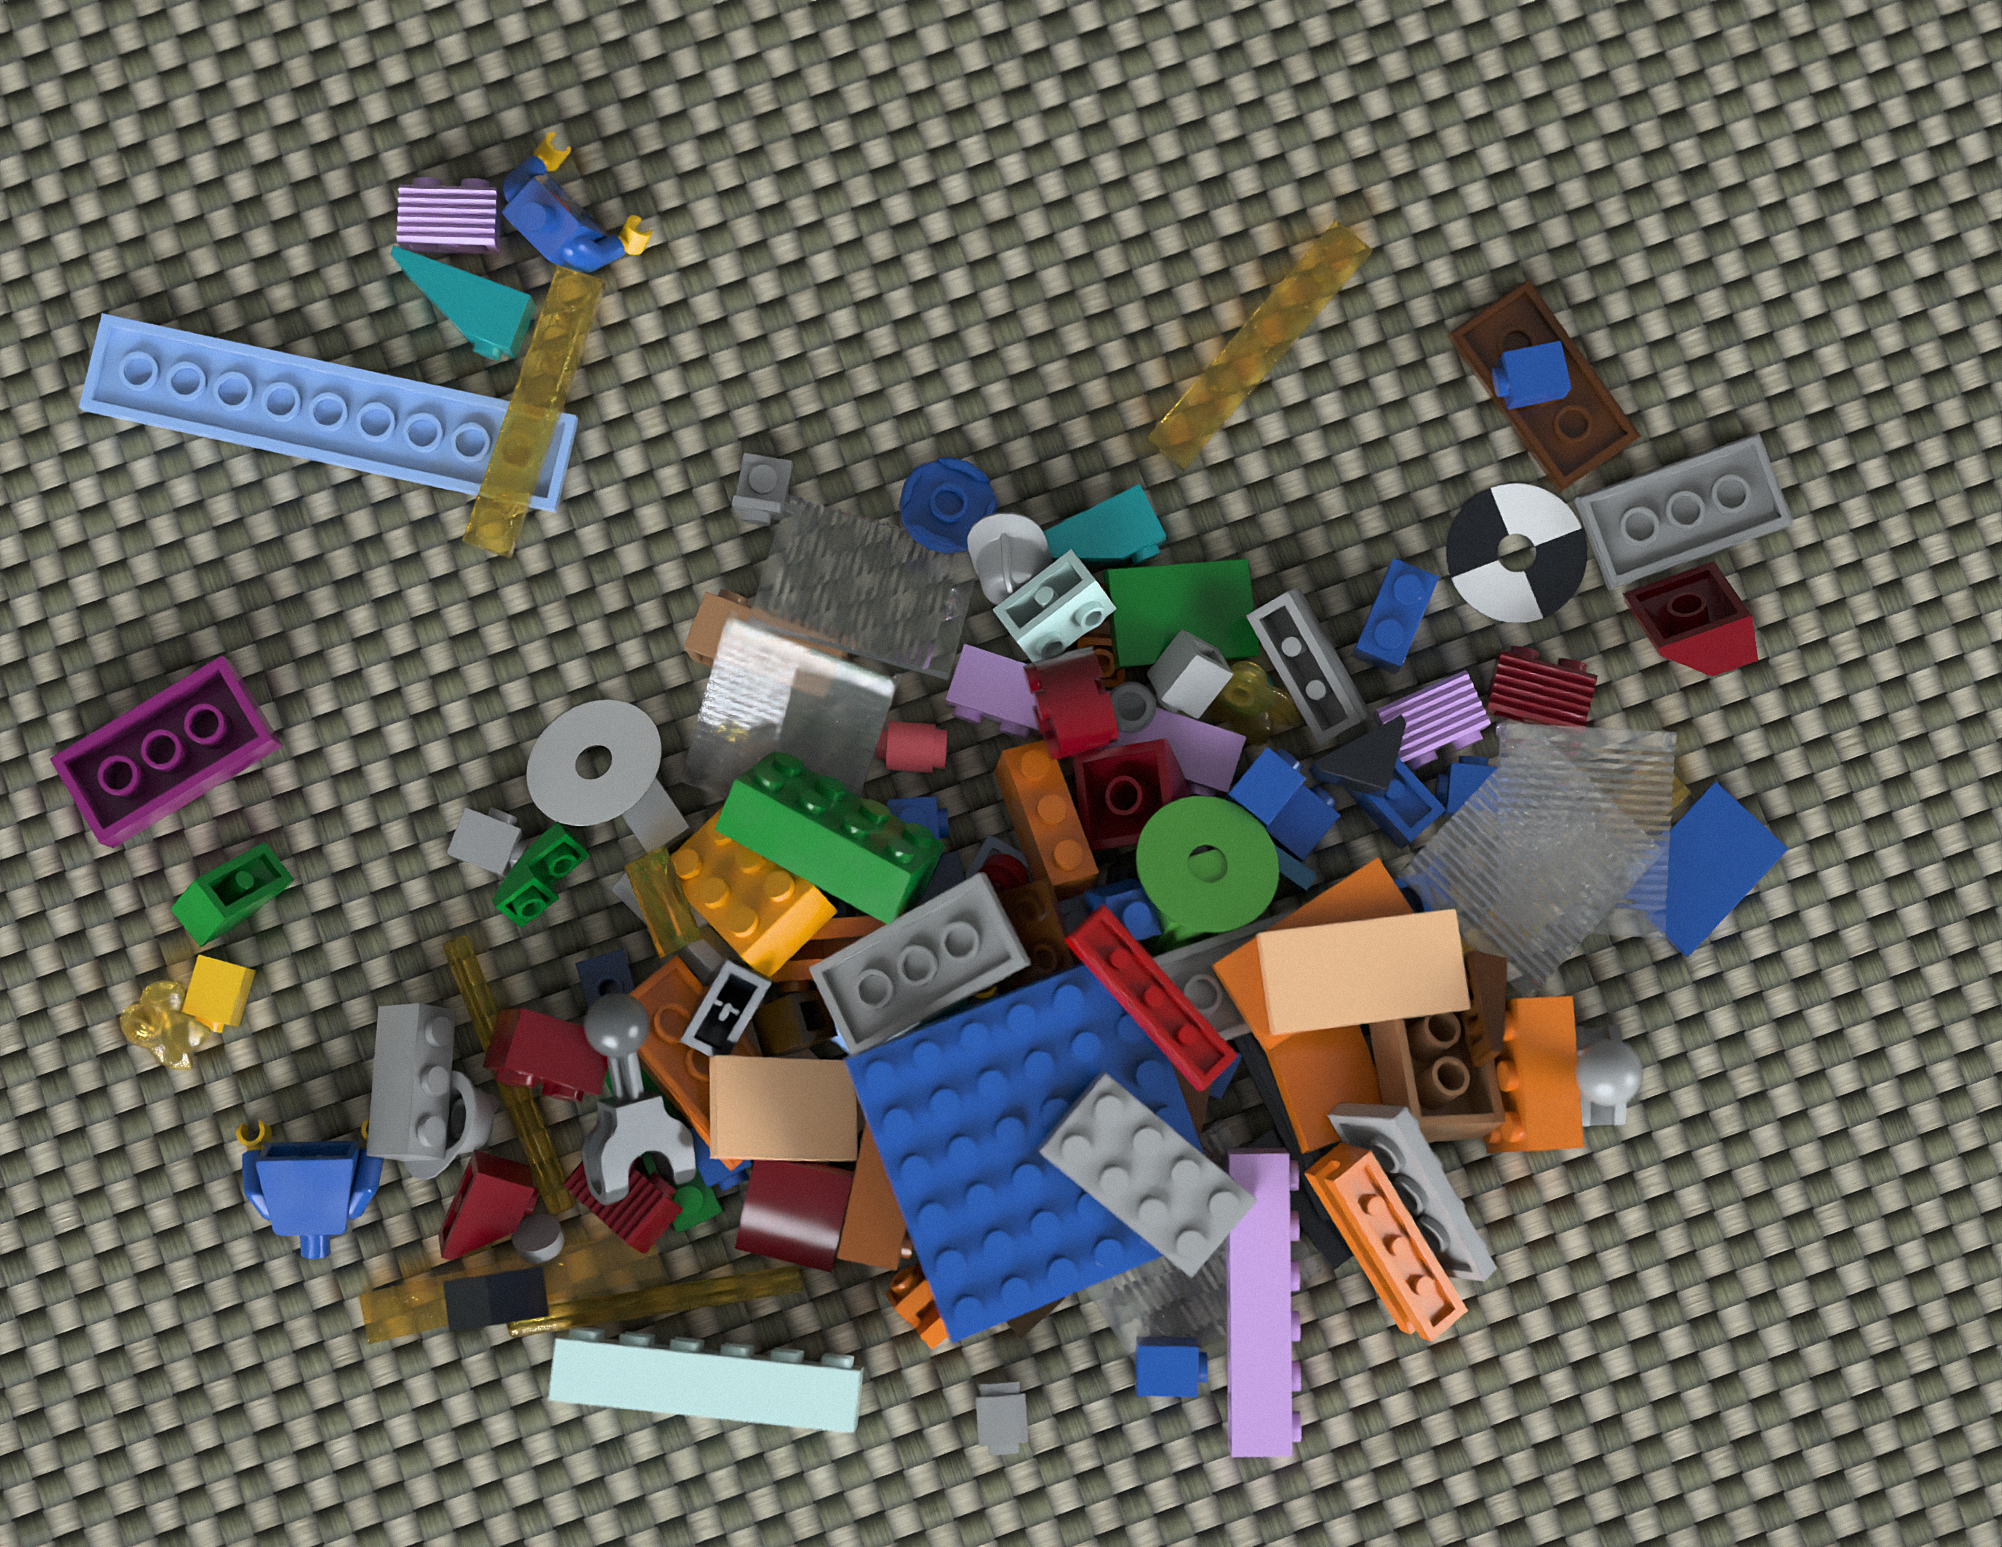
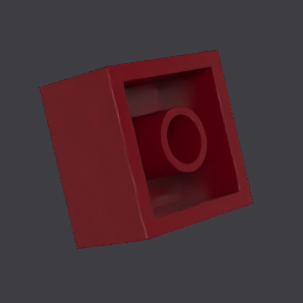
(547, 1052)

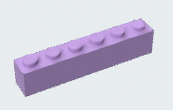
(997, 690)
(1260, 1307)

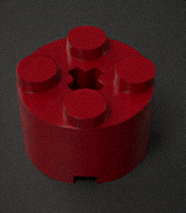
(1071, 703)

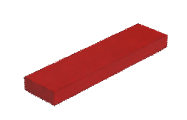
(1150, 997)

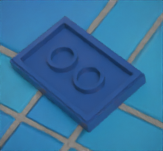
(1713, 863)

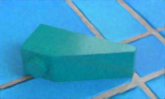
(480, 309)
(1110, 532)

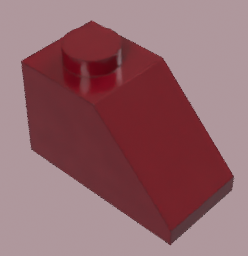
(486, 1204)

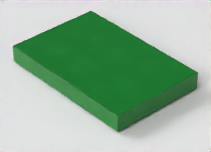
(1195, 597)

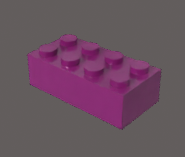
(166, 752)

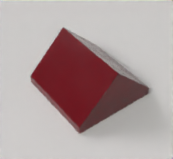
(1124, 789)

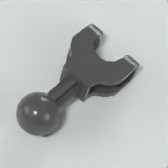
(634, 1116)

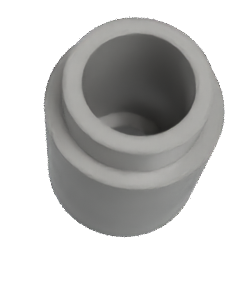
(1001, 1417)

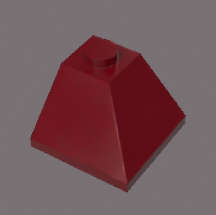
(1696, 620)

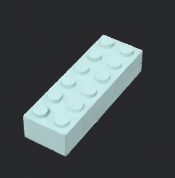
(705, 1381)

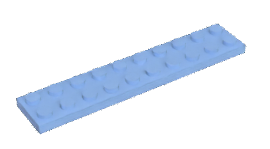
(306, 408)

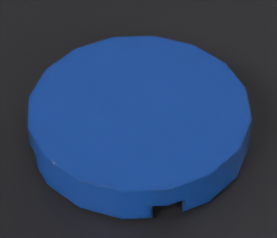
(944, 502)

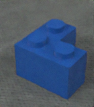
(1283, 805)

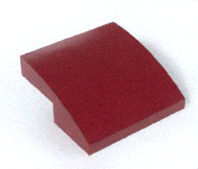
(795, 1212)

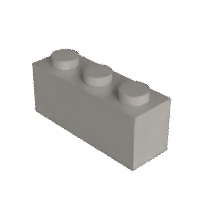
(1309, 665)
(411, 1082)

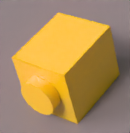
(218, 992)

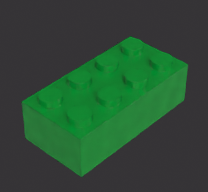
(830, 836)

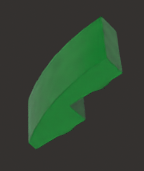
(530, 882)

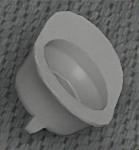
(1007, 553)
(468, 1125)

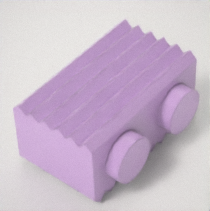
(449, 217)
(1437, 717)

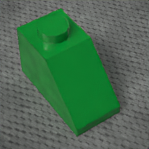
(231, 894)

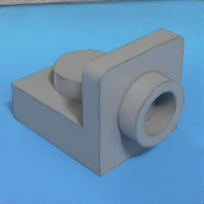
(762, 488)

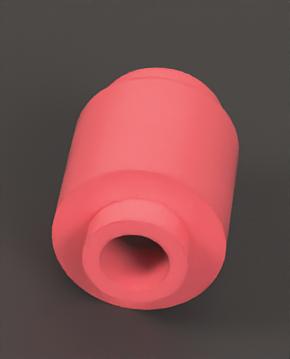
(913, 747)

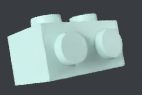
(1055, 608)

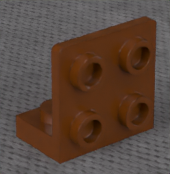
(1040, 929)

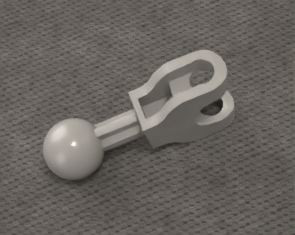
(1606, 1075)

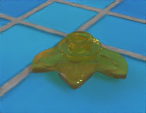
(1253, 704)
(166, 1029)

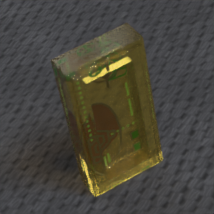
(662, 902)

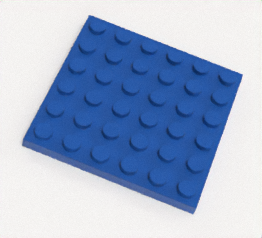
(960, 1132)

